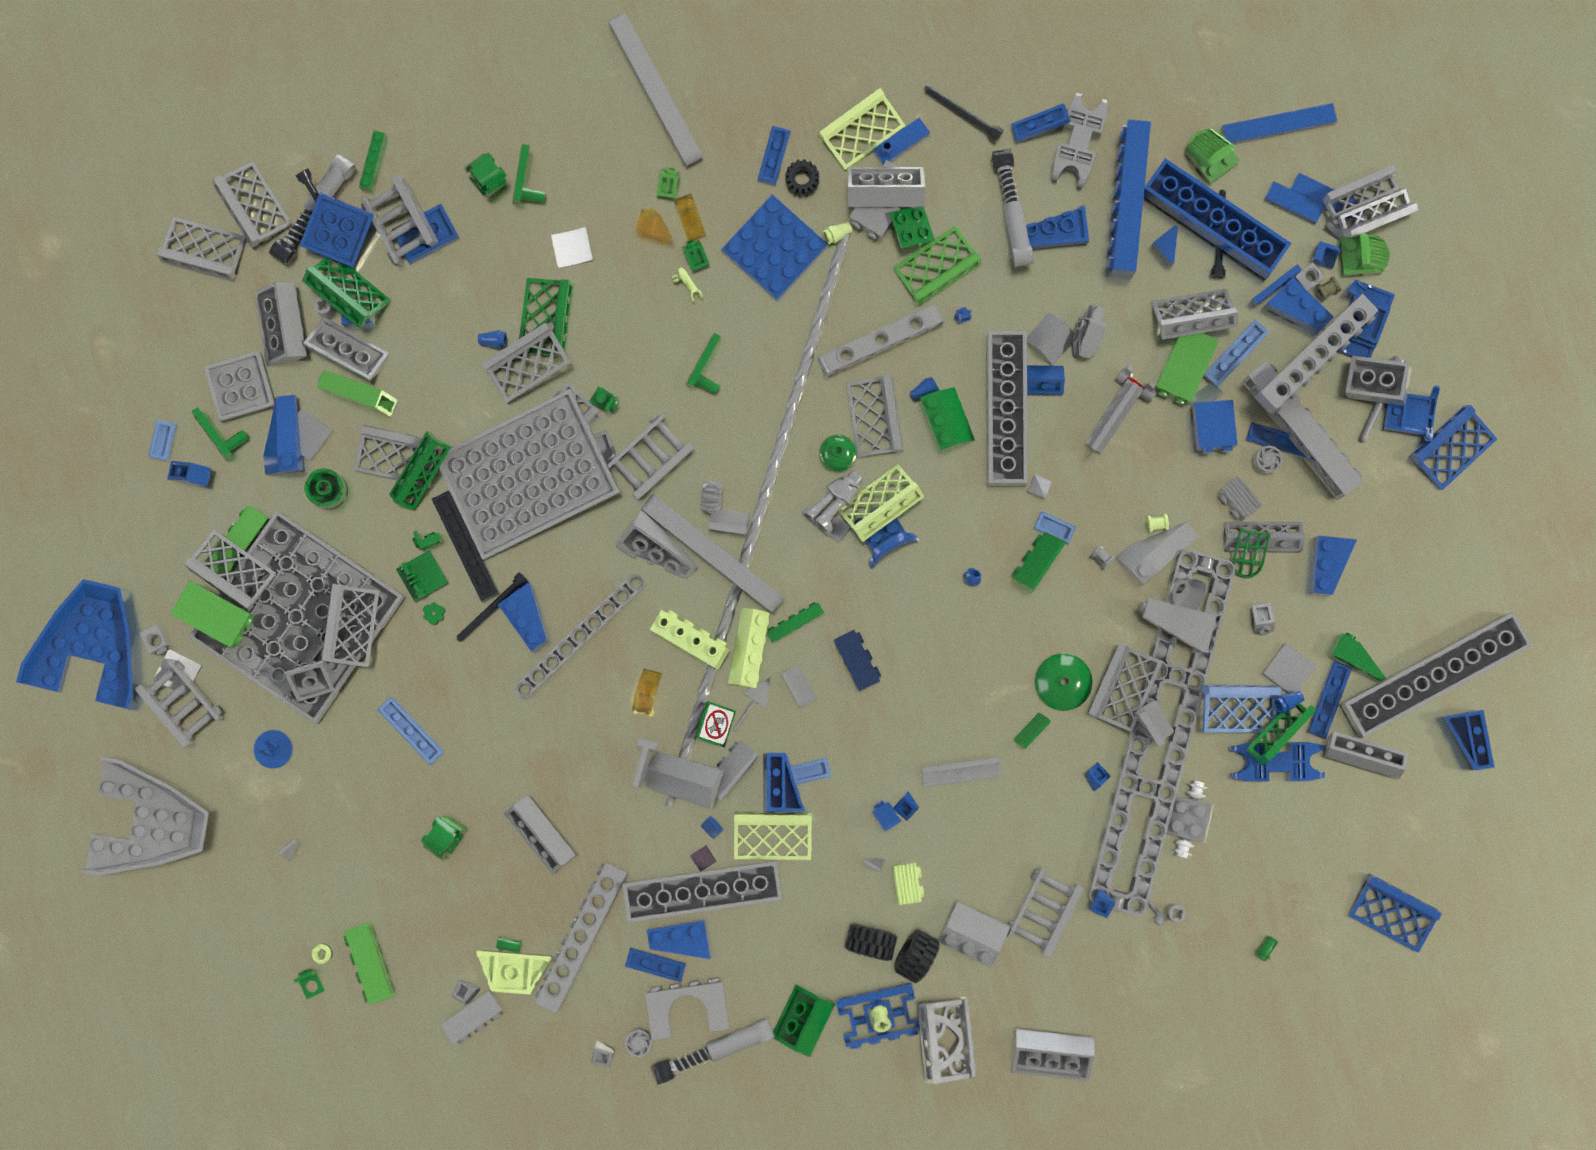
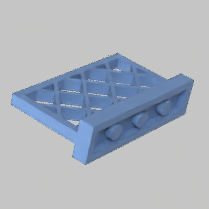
(1236, 692)

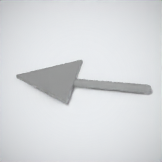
(758, 695)

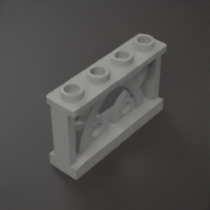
(963, 1048)

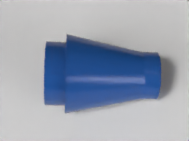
(494, 339)
(926, 387)
(1287, 702)

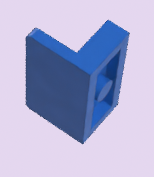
(1045, 379)

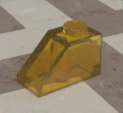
(689, 217)
(653, 227)
(646, 691)

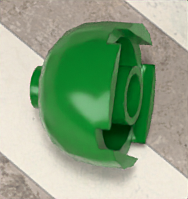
(837, 453)

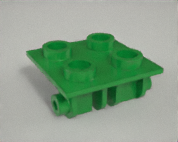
(912, 227)
(421, 575)

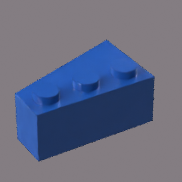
(1299, 307)

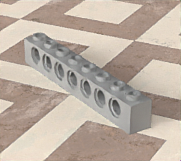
(1268, 395)
(554, 1001)

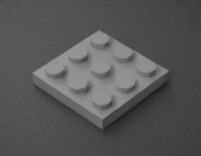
(239, 386)

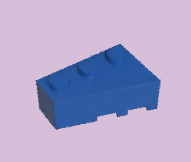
(1328, 563)
(525, 617)
(1472, 737)
(779, 785)
(682, 939)

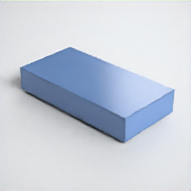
(162, 440)
(1054, 526)
(811, 771)

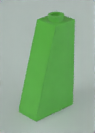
(357, 392)

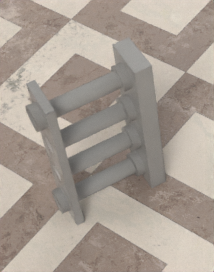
(417, 220)
(667, 461)
(160, 706)
(1063, 910)

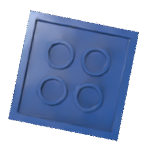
(336, 229)

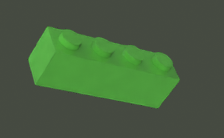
(242, 534)
(368, 964)

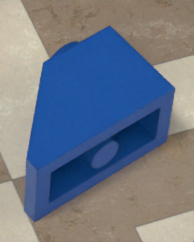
(189, 473)
(886, 815)

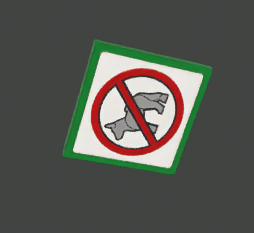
(715, 724)

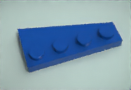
(1061, 230)

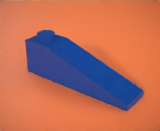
(283, 445)

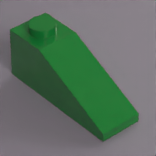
(1353, 654)

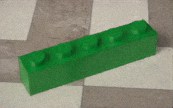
(372, 161)
(795, 622)

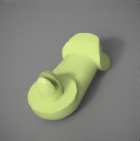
(683, 275)

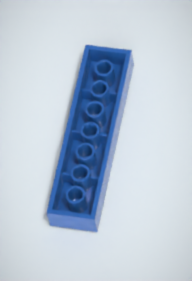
(1129, 199)
(1216, 218)

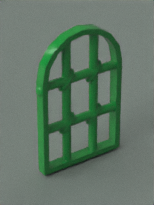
(1247, 546)

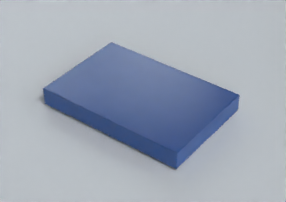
(441, 227)

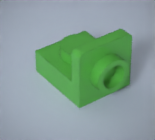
(668, 182)

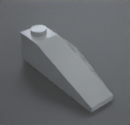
(651, 542)
(1153, 553)

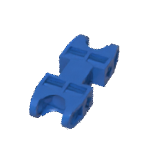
(1294, 762)

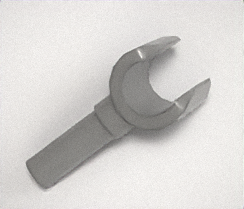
(1160, 919)

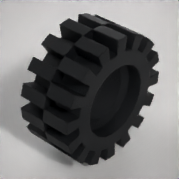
(802, 188)

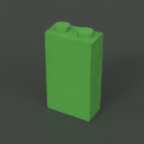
(1186, 367)
(212, 615)

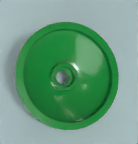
(1049, 684)

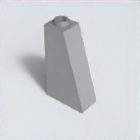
(1181, 622)

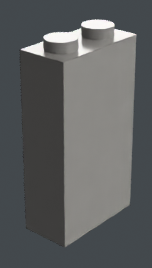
(873, 220)

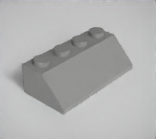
(885, 187)
(280, 323)
(1053, 1055)

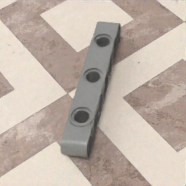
(893, 333)

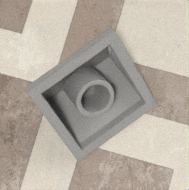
(1051, 338)
(310, 680)

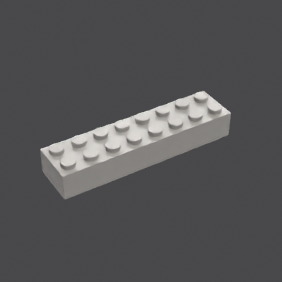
(1007, 408)
(1302, 428)
(702, 891)

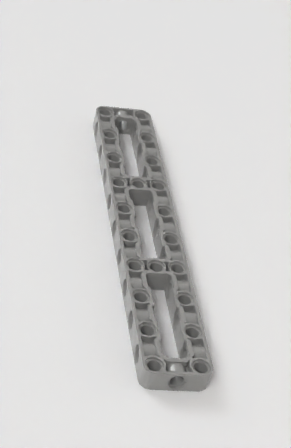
(1171, 770)

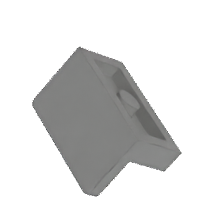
(729, 522)
(798, 686)
(1154, 723)

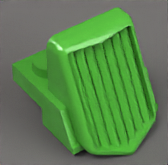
(1211, 153)
(1364, 255)

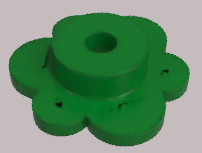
(429, 609)

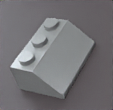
(734, 767)
(974, 934)

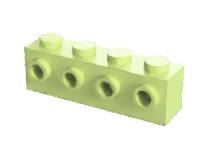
(690, 639)
(748, 647)

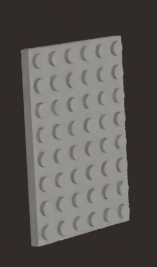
(527, 474)

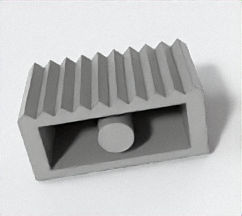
(1239, 498)

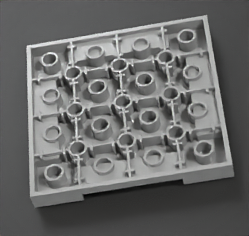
(294, 613)

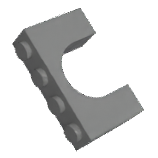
(660, 1001)

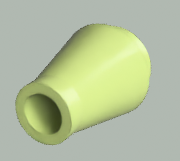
(834, 233)

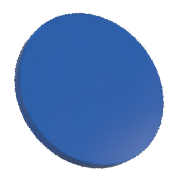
(273, 749)

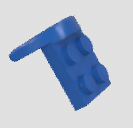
(1415, 416)
(887, 539)

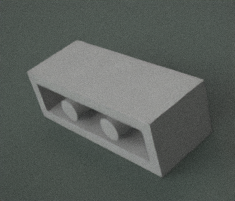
(472, 1017)

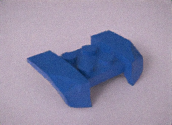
(1367, 340)

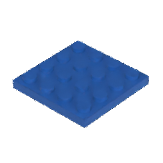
(774, 247)

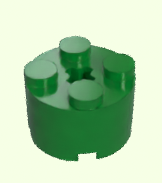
(485, 174)
(315, 484)
(443, 837)

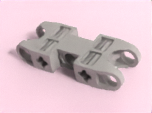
(1075, 154)

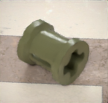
(1328, 288)

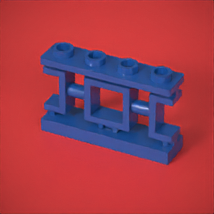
(875, 1000)

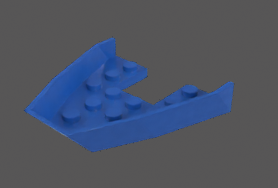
(89, 627)

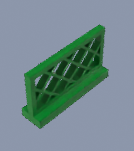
(338, 297)
(562, 312)

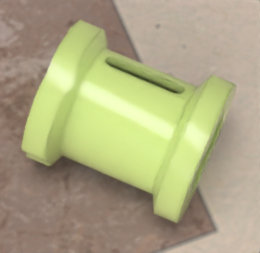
(1157, 523)
(881, 1022)

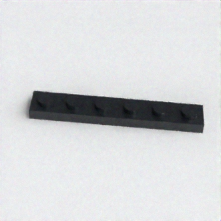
(465, 546)

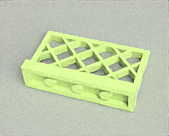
(854, 114)
(887, 510)
(772, 818)

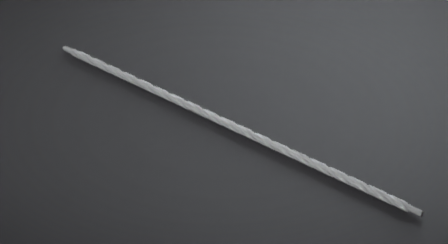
(765, 493)

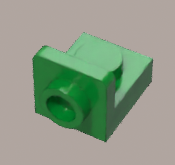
(695, 254)
(604, 400)
(430, 540)

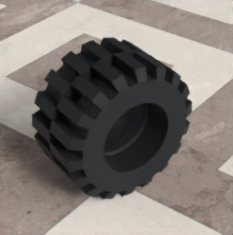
(871, 942)
(917, 956)

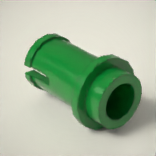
(508, 944)
(1267, 948)

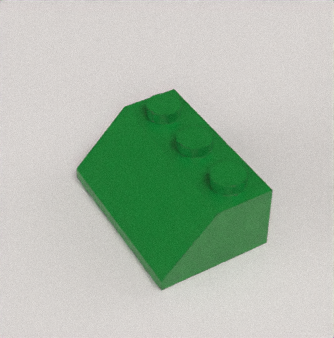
(946, 419)
(1037, 561)
(803, 1020)

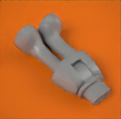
(843, 491)

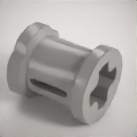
(325, 313)
(1102, 556)
(1170, 912)

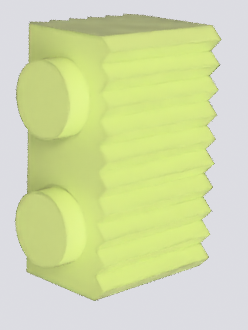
(907, 883)

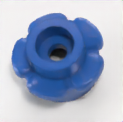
(963, 315)
(973, 576)

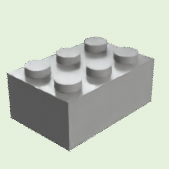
(1378, 380)

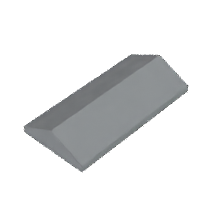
(346, 349)
(683, 779)

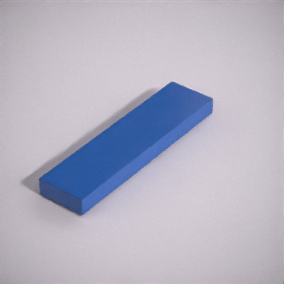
(1318, 191)
(1268, 436)
(1329, 700)

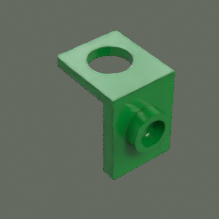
(306, 976)

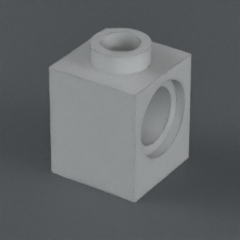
(1317, 273)
(148, 635)

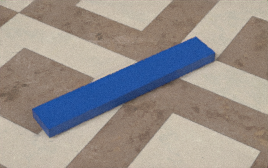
(1280, 123)

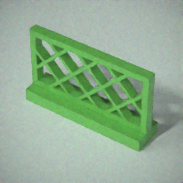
(945, 279)

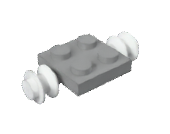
(1190, 819)

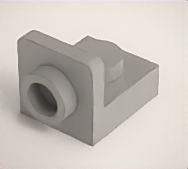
(1263, 618)

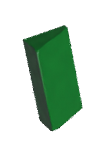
(1032, 730)

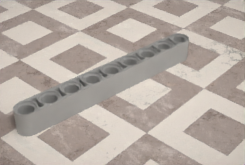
(655, 89)
(712, 553)
(577, 645)

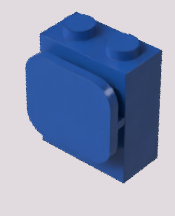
(1214, 426)

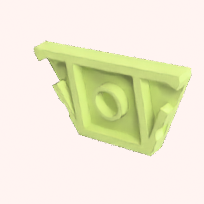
(512, 971)

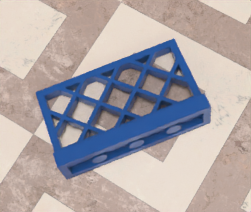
(1442, 435)
(1403, 898)

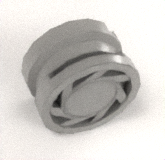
(1268, 459)
(638, 1043)

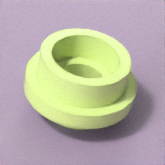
(315, 953)

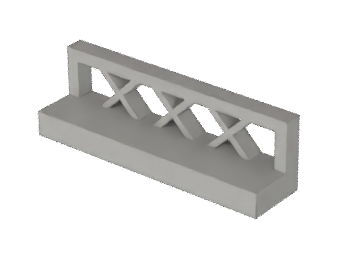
(1358, 186)
(1380, 219)
(1279, 541)
(961, 772)

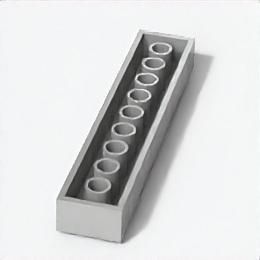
(1436, 675)

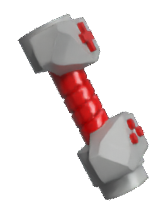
(1148, 392)

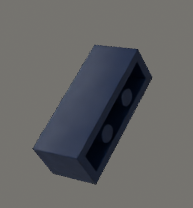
(857, 660)

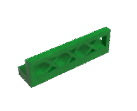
(414, 468)
(1281, 740)

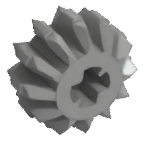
(711, 496)

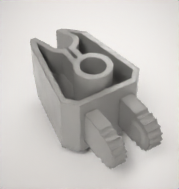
(1089, 332)

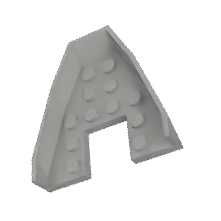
(163, 823)

